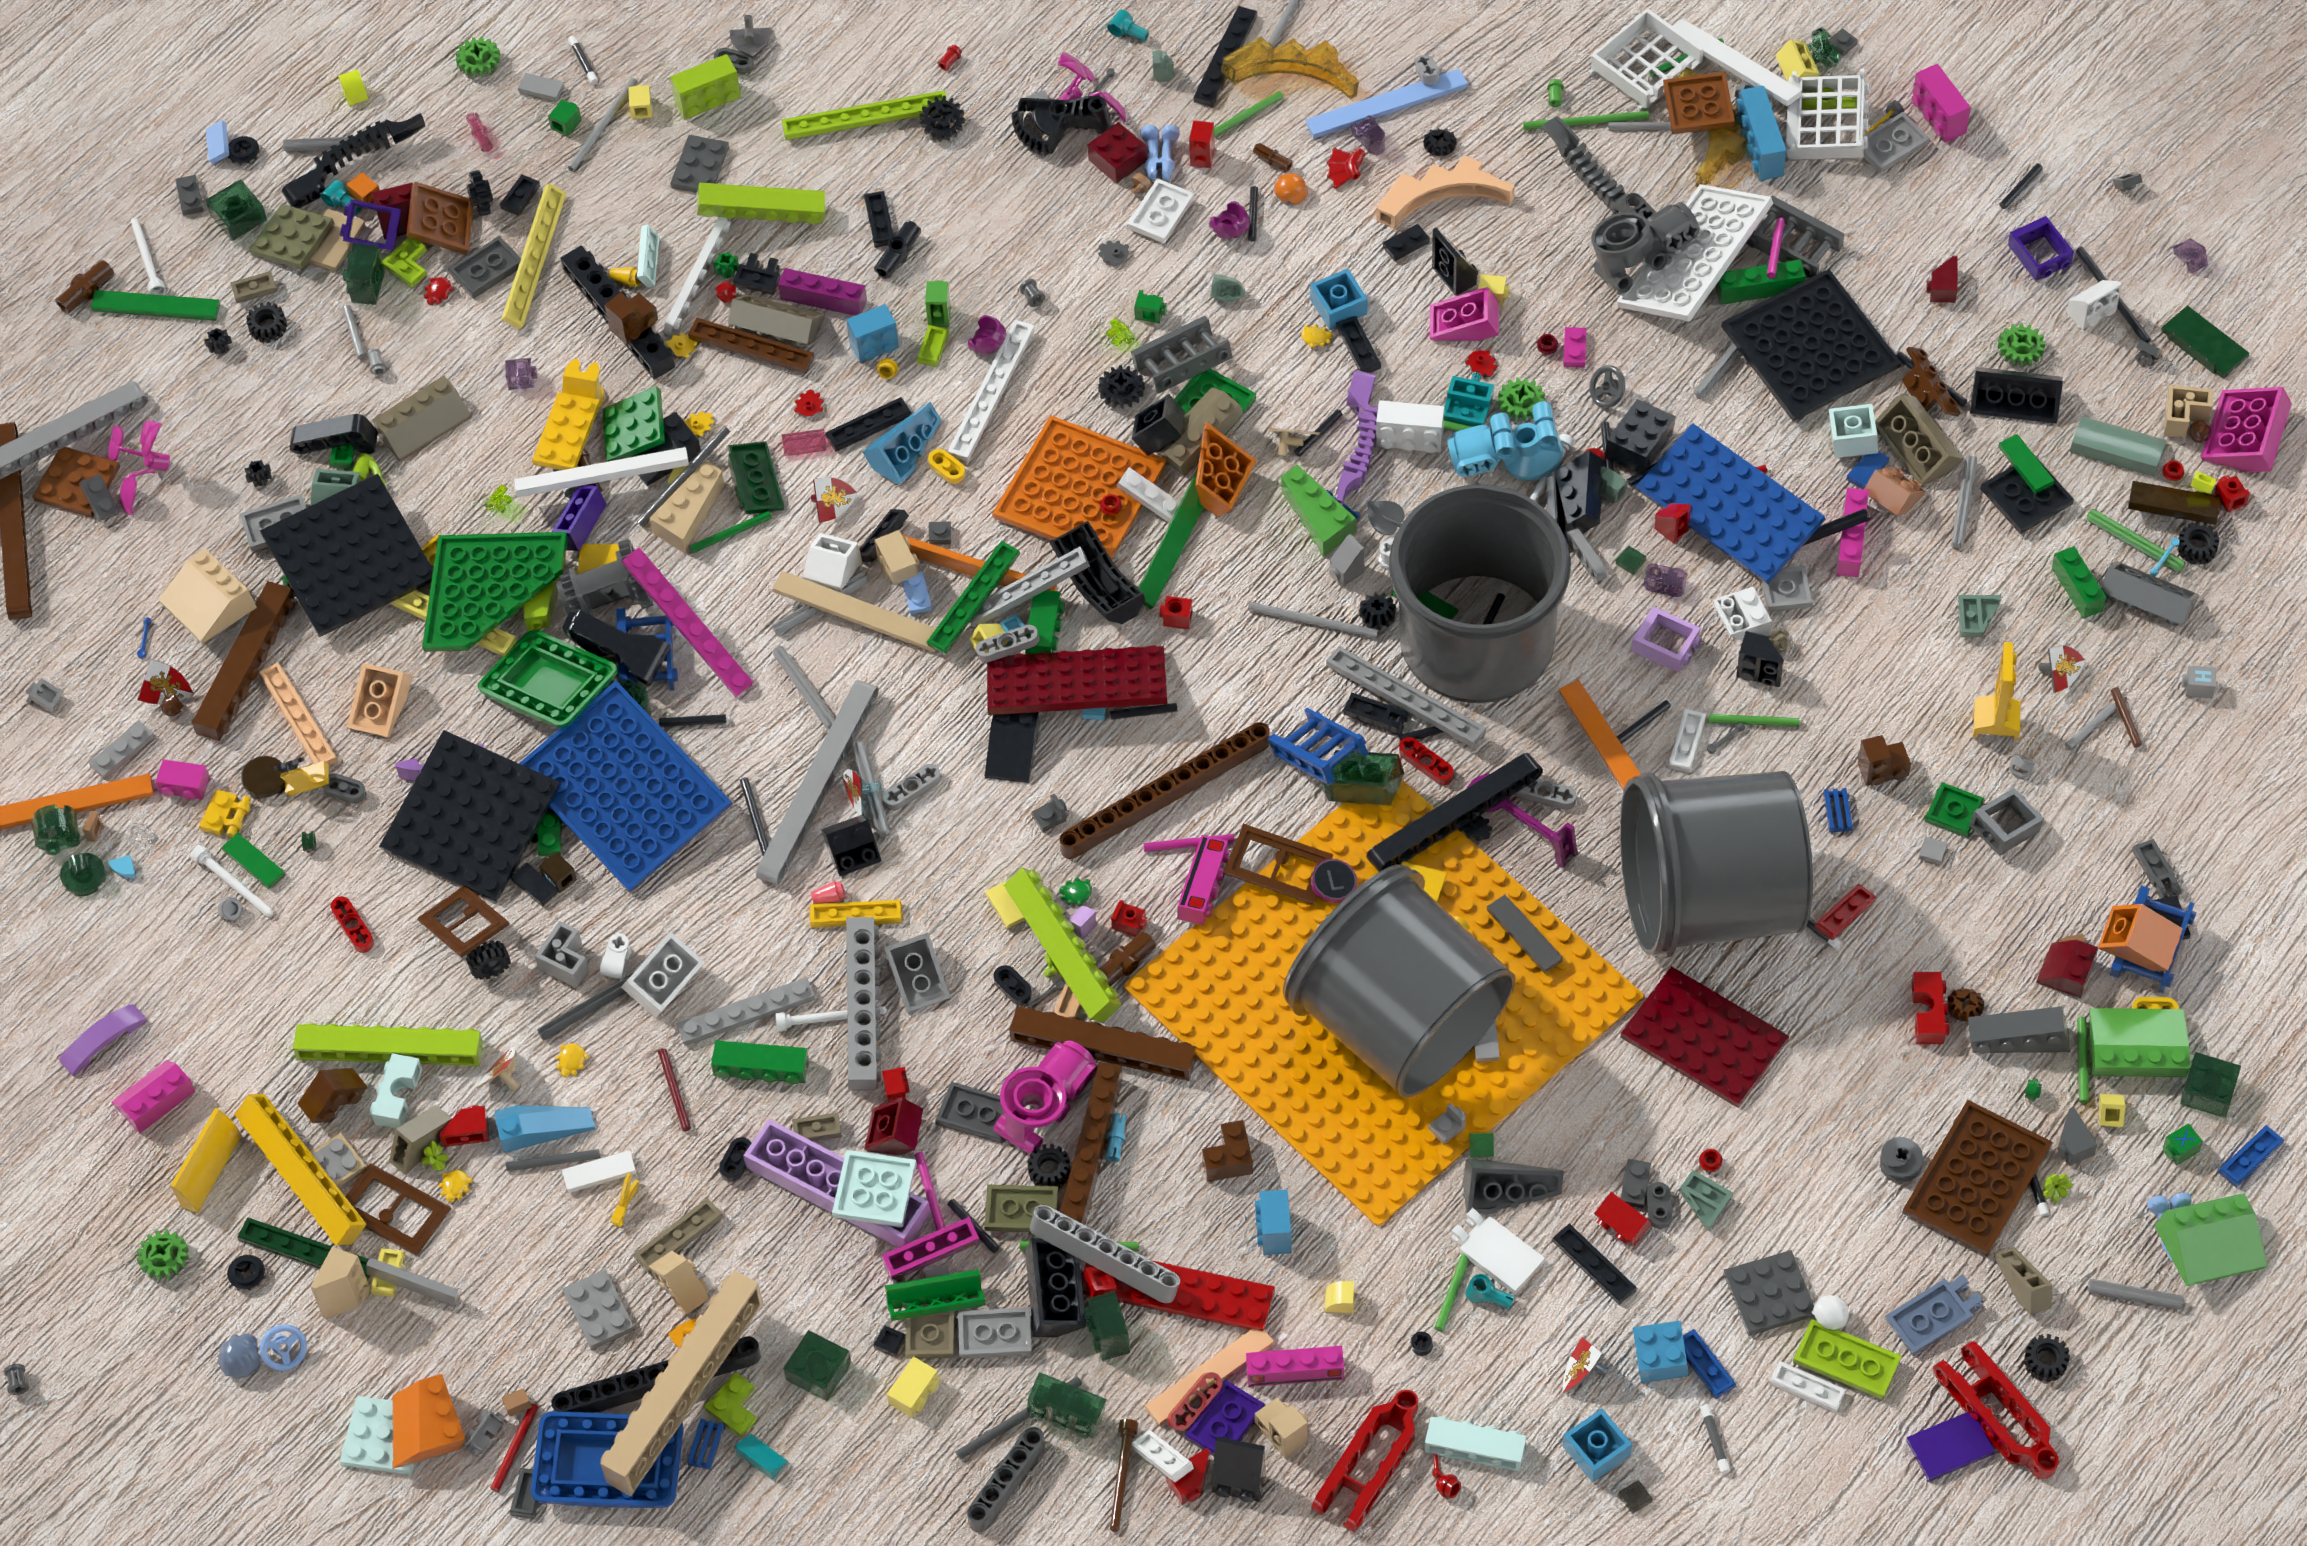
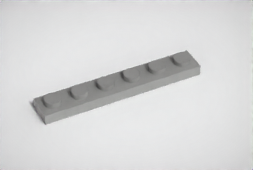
(1031, 585)
(745, 1011)

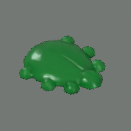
(1076, 892)

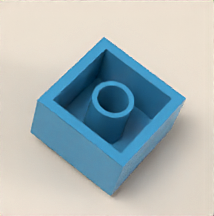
(1338, 298)
(872, 333)
(1273, 1222)
(1660, 1351)
(1597, 1445)

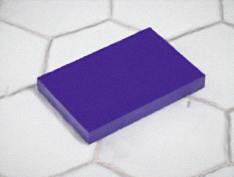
(1226, 1416)
(1950, 1446)

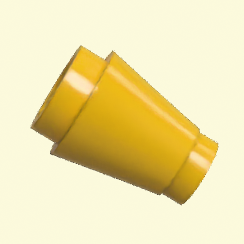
(625, 276)

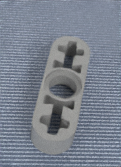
(1586, 555)
(1024, 643)
(909, 796)
(1549, 800)

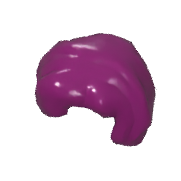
(1230, 222)
(988, 336)

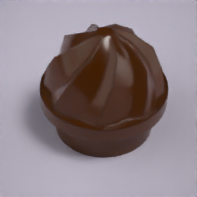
(2199, 431)
(171, 705)

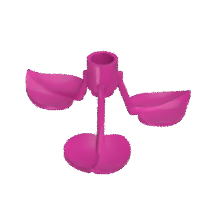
(1083, 72)
(152, 459)

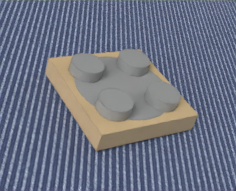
(339, 1160)

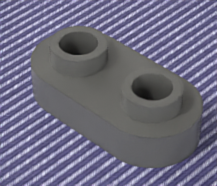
(742, 62)
(345, 788)
(1659, 1203)

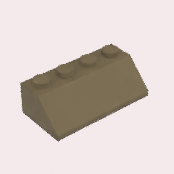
(775, 319)
(1216, 409)
(421, 418)
(1917, 440)

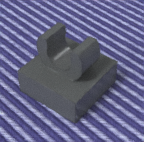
(2147, 350)

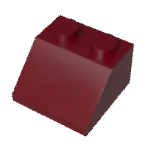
(394, 197)
(2068, 966)
(894, 1127)

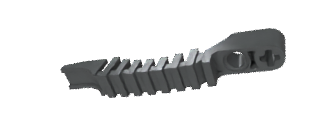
(1607, 191)

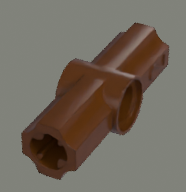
(84, 286)
(1126, 959)

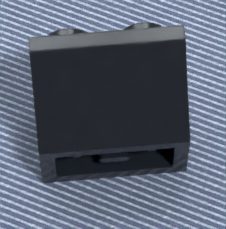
(1759, 660)
(851, 845)

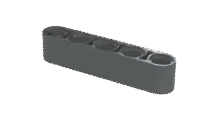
(1007, 1468)

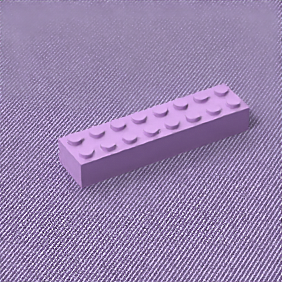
(815, 1176)

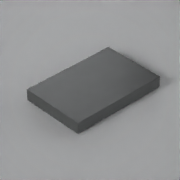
(485, 267)
(970, 1111)

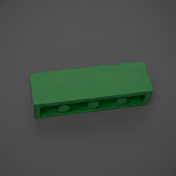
(1754, 284)
(759, 1062)

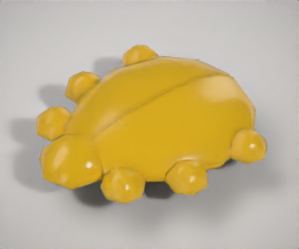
(1316, 336)
(681, 345)
(699, 423)
(571, 1059)
(454, 1185)

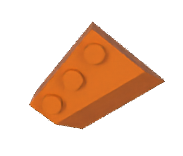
(1221, 471)
(424, 1422)

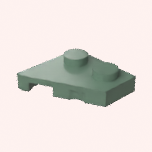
(1976, 613)
(1705, 1198)

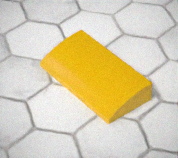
(205, 1161)

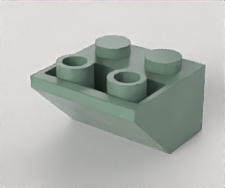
(331, 482)

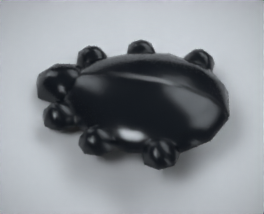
(1477, 828)

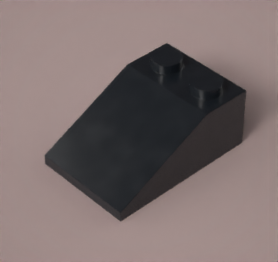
(1452, 264)
(676, 436)
(1012, 746)
(1238, 1469)

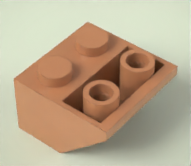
(1894, 490)

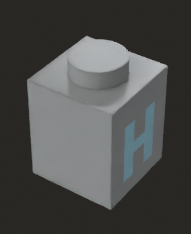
(2199, 682)

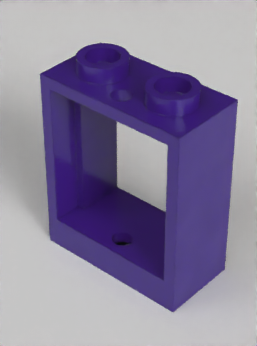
(392, 230)
(2033, 231)

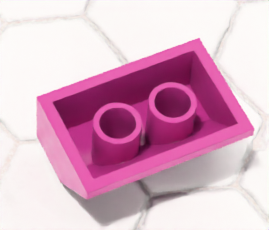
(154, 1095)

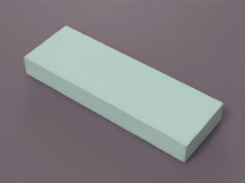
(648, 256)

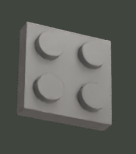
(1788, 590)

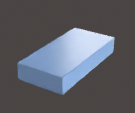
(217, 142)

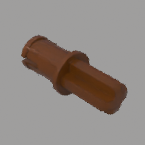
(1273, 157)

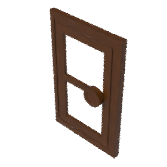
(1281, 857)
(476, 905)
(380, 1227)

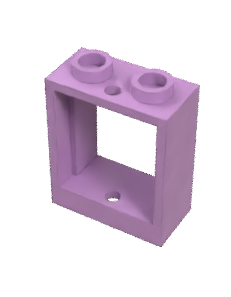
(1659, 654)

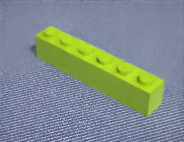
(760, 203)

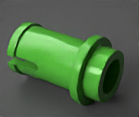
(1555, 92)

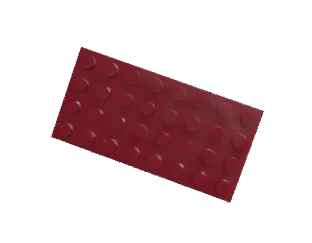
(1077, 680)

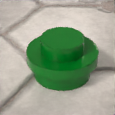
(2033, 1089)

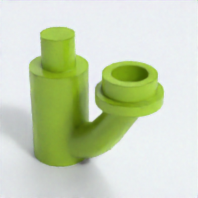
(365, 464)

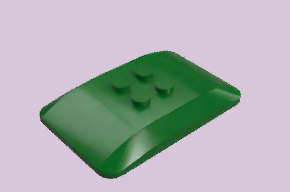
(547, 679)

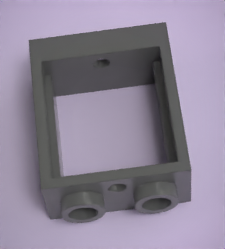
(1994, 834)

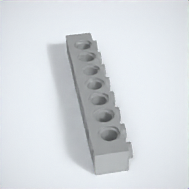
(862, 1077)

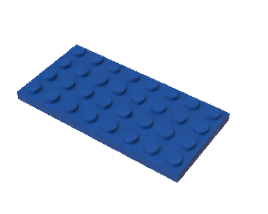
(1732, 503)

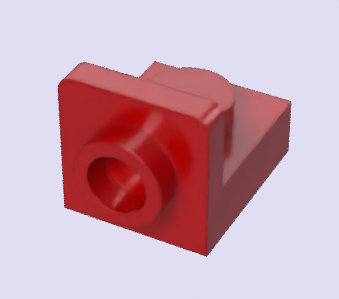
(1099, 1281)

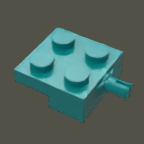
(1468, 401)

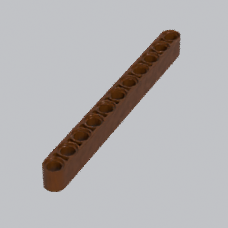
(14, 538)
(1159, 799)

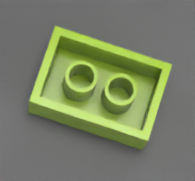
(705, 86)

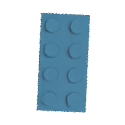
(1761, 133)

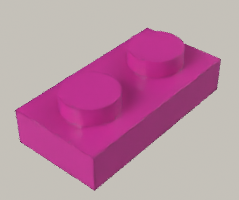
(1574, 347)

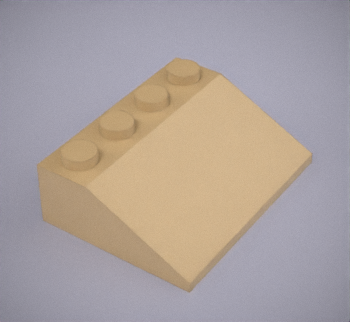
(206, 597)

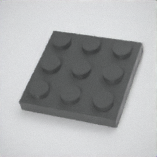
(1769, 1292)

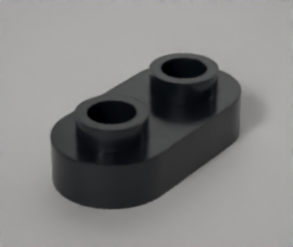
(1015, 984)
(734, 1160)

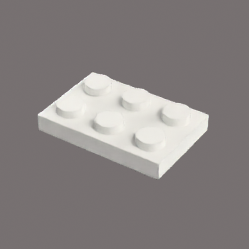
(1160, 210)

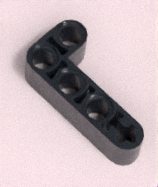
(333, 433)

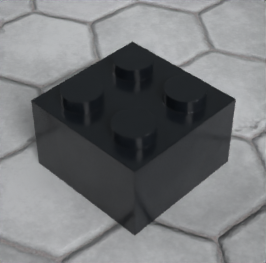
(1158, 425)

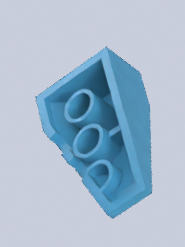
(900, 448)
(532, 1125)

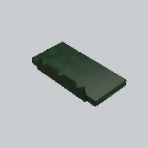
(2204, 342)
(754, 478)

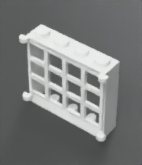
(1629, 33)
(1827, 151)

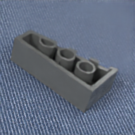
(2020, 1032)

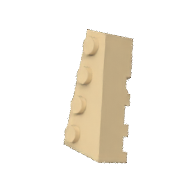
(688, 507)

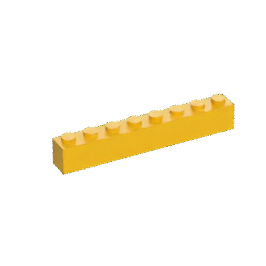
(300, 1169)

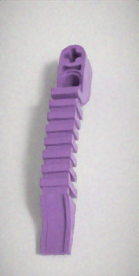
(1359, 399)

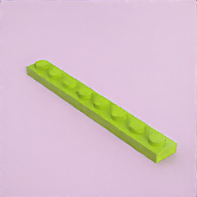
(858, 116)

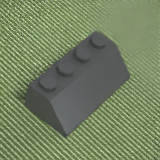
(2148, 593)

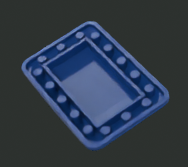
(570, 1468)

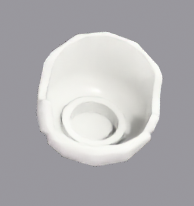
(1831, 1312)

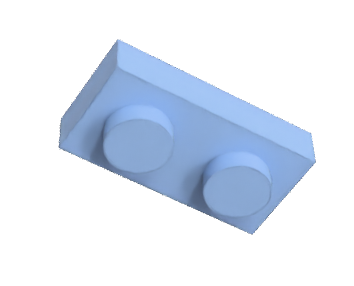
(917, 594)

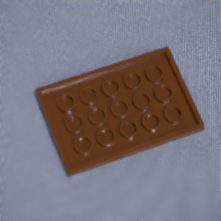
(1977, 1178)

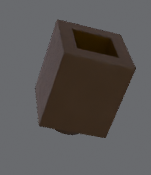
(558, 871)

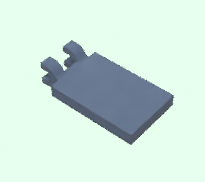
(1933, 1314)

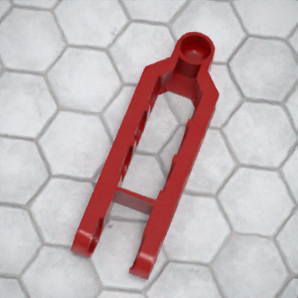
(1398, 1414)
(2037, 1458)

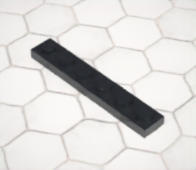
(1232, 40)

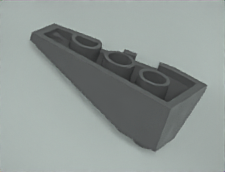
(1502, 1185)

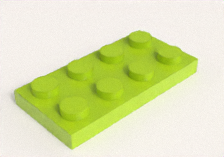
(1847, 1359)

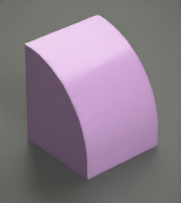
(1083, 921)

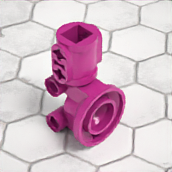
(1047, 1087)

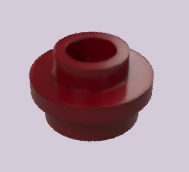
(1547, 339)

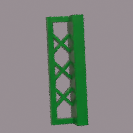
(934, 1292)

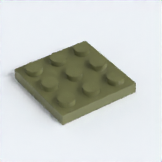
(291, 236)

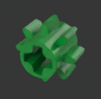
(726, 265)

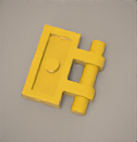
(219, 811)

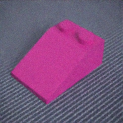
(1465, 317)

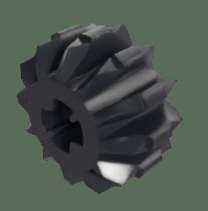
(1377, 610)

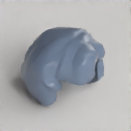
(239, 1356)

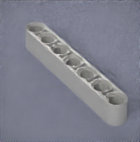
(1104, 1254)

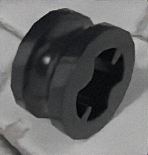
(1421, 1351)

